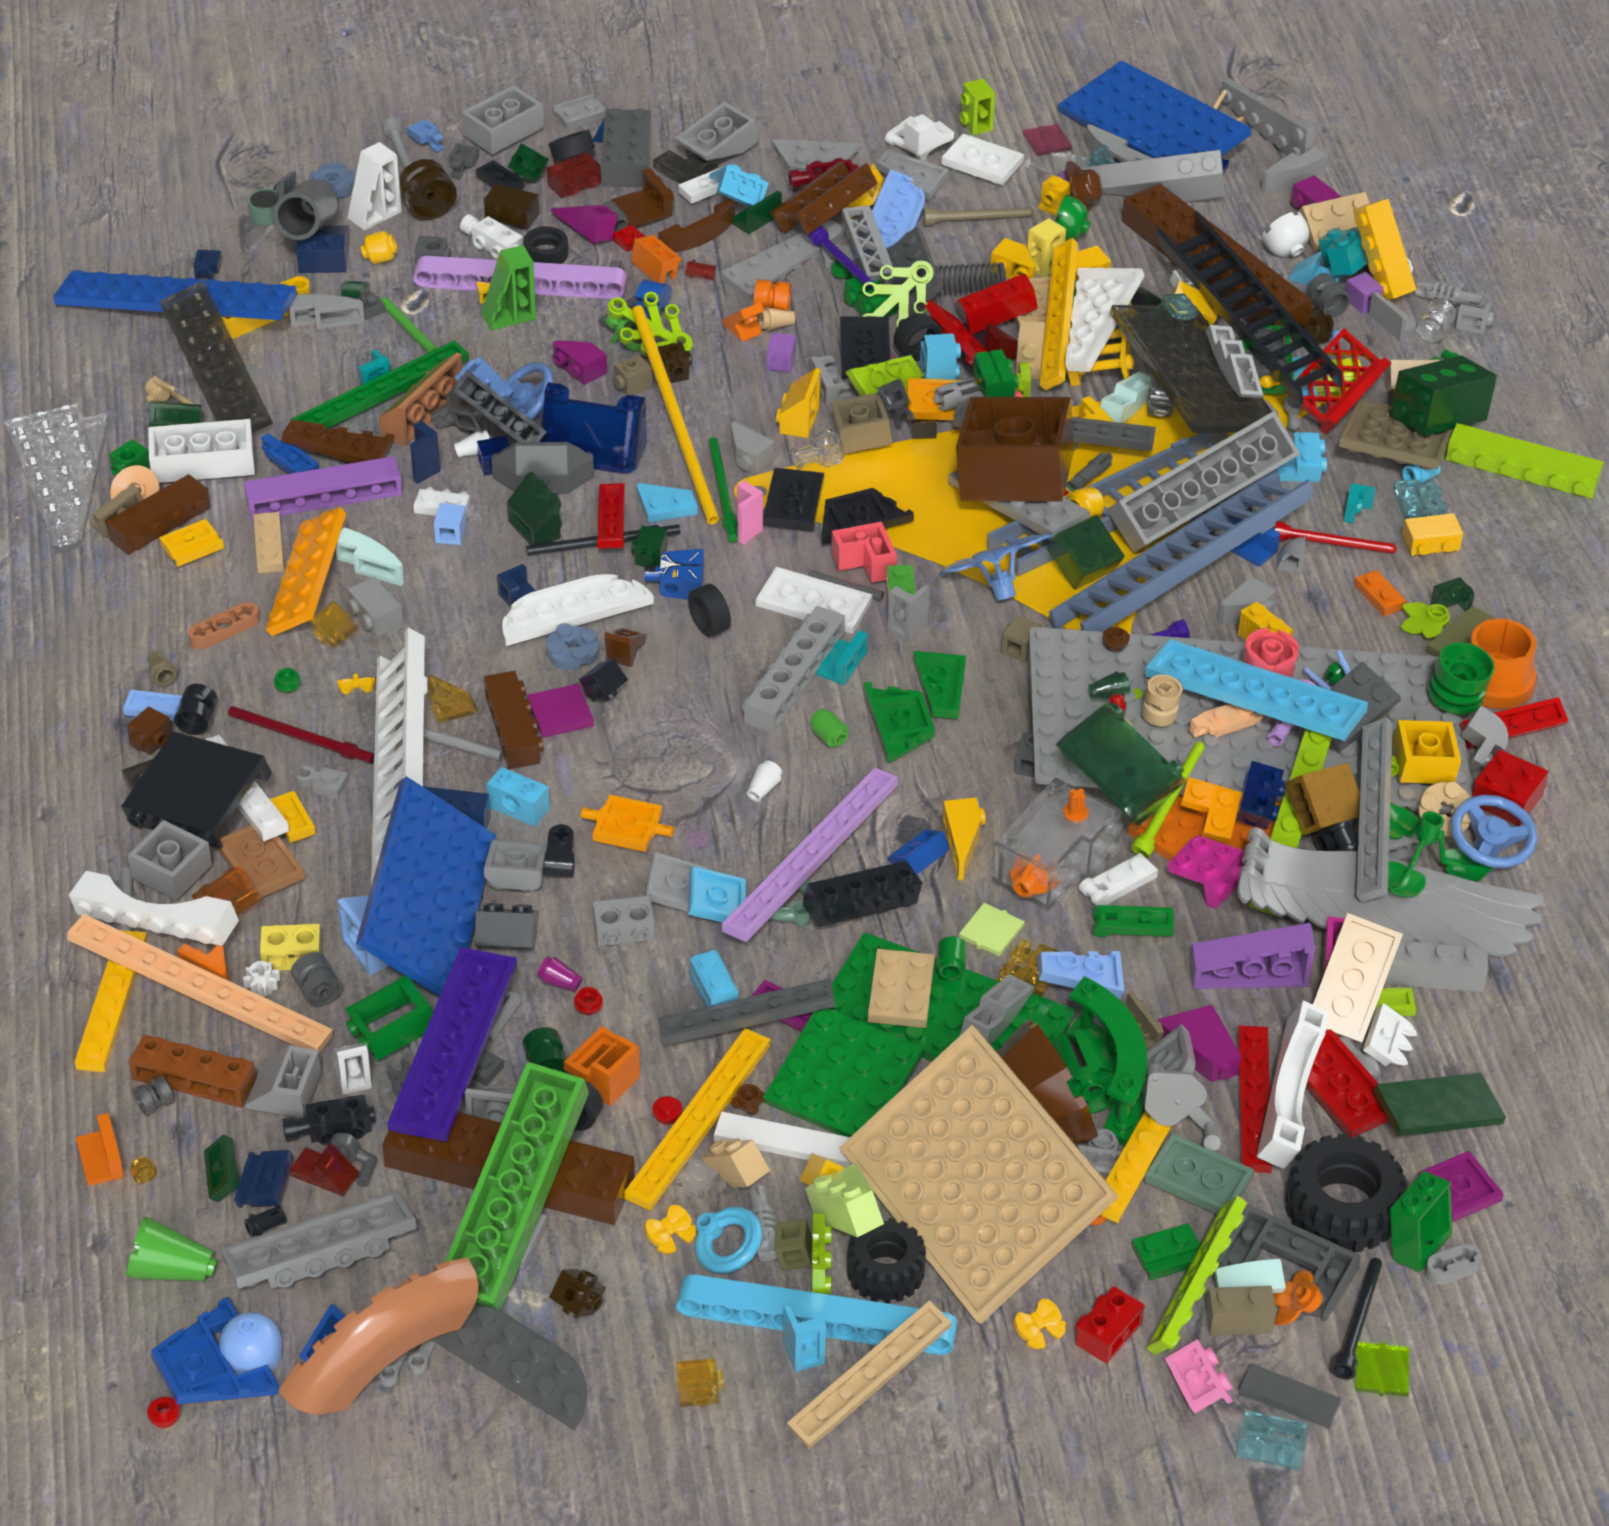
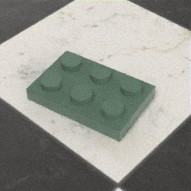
(1198, 1174)

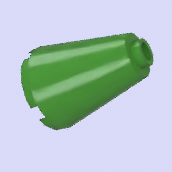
(168, 1255)

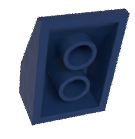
(324, 251)

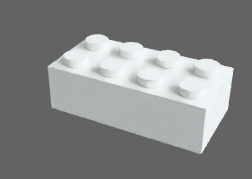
(201, 450)

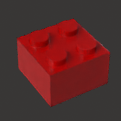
(1511, 779)

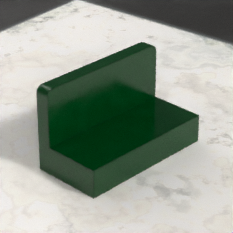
(758, 214)

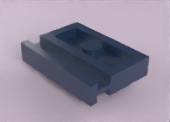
(263, 1178)

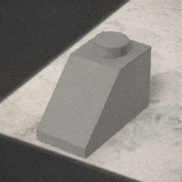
(751, 449)
(1245, 595)

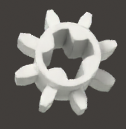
(261, 978)

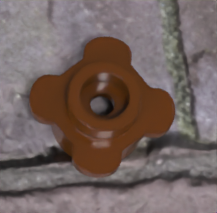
(748, 1098)

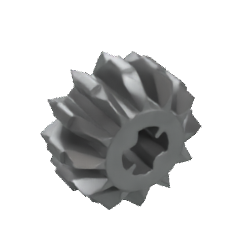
(1158, 402)

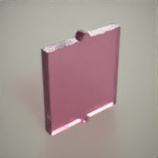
(1047, 139)

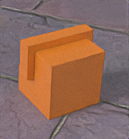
(606, 1063)

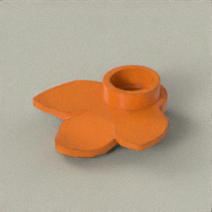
(1298, 1297)

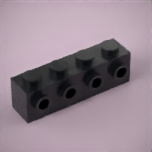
(862, 893)

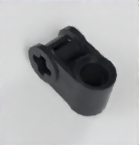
(1336, 838)
(560, 852)

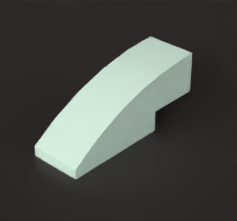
(1128, 397)
(369, 557)

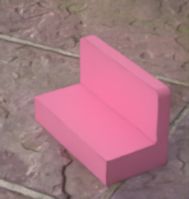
(749, 511)

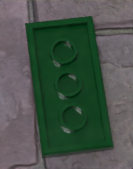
(1439, 1104)

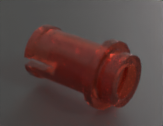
(700, 270)

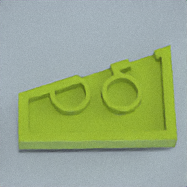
(820, 1258)

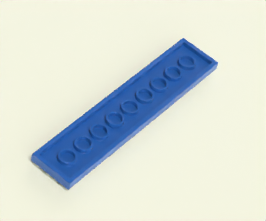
(145, 292)

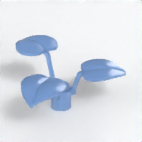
(1001, 580)

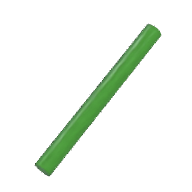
(408, 325)

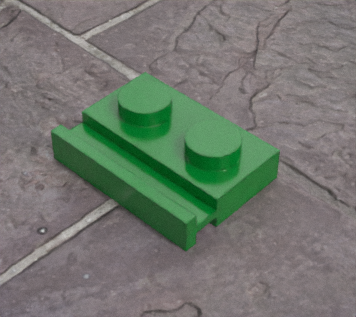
(1166, 1251)

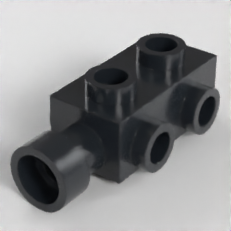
(331, 1117)

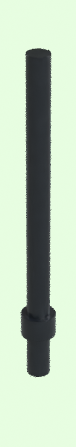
(588, 541)

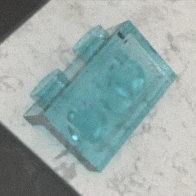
(1273, 1440)

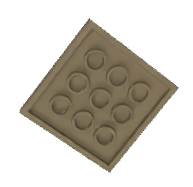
(1382, 436)

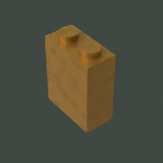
(1324, 798)

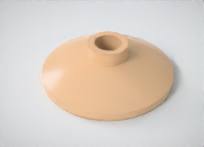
(139, 476)

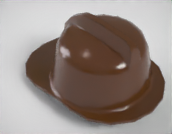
(1084, 184)

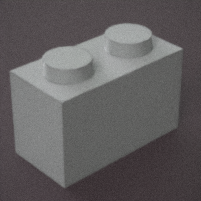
(374, 607)

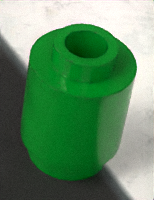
(951, 957)

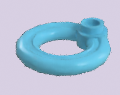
(711, 1226)

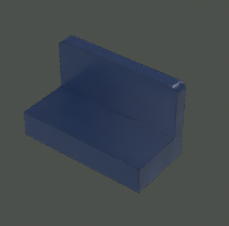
(424, 452)

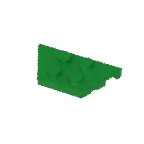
(899, 719)

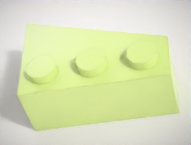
(845, 1201)

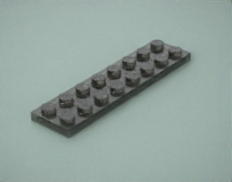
(214, 357)

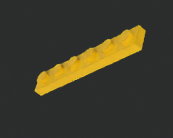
(106, 1014)
(1134, 1164)

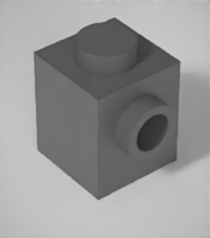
(1025, 756)

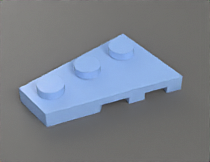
(1069, 969)

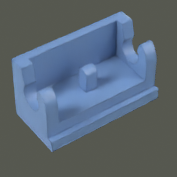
(488, 375)

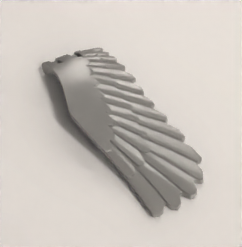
(1325, 885)

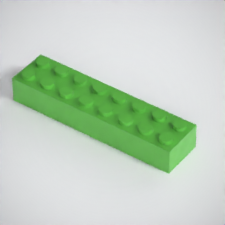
(518, 1178)

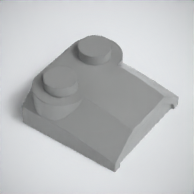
(515, 865)

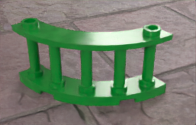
(1125, 1047)

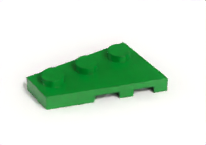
(941, 681)

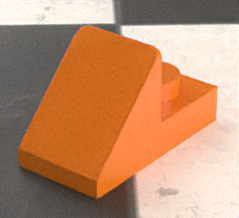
(744, 322)
(213, 962)

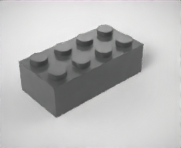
(625, 147)

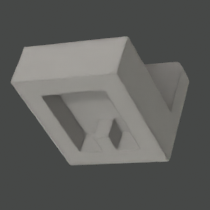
(1474, 319)

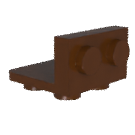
(647, 204)

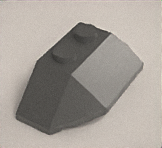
(556, 463)

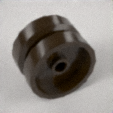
(427, 189)

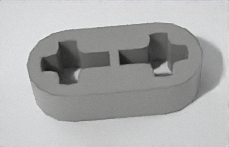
(1452, 1261)

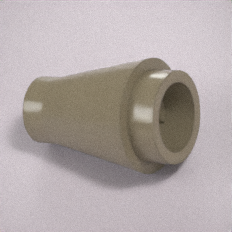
(161, 669)

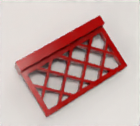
(1355, 390)

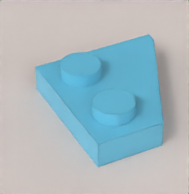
(665, 502)

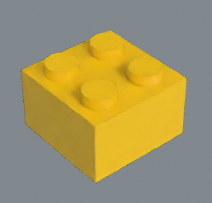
(1426, 751)

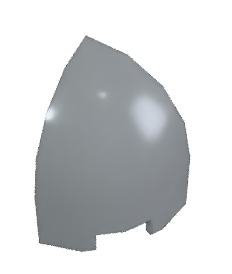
(1292, 555)

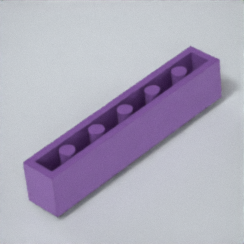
(324, 487)

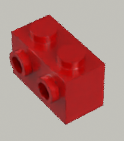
(1109, 1324)

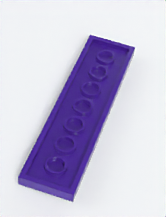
(452, 1044)

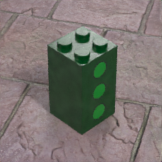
(1443, 394)

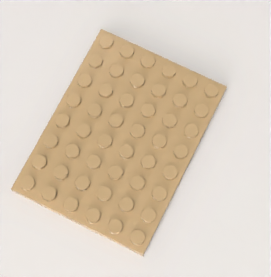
(978, 1173)

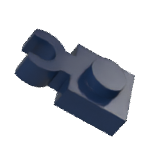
(207, 263)

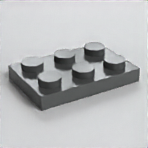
(1369, 687)

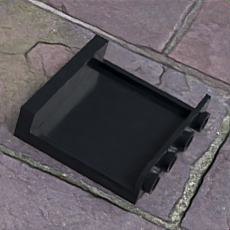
(194, 786)

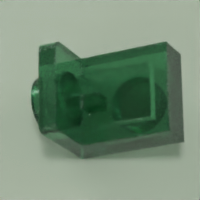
(1453, 593)

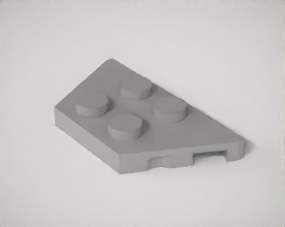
(799, 153)

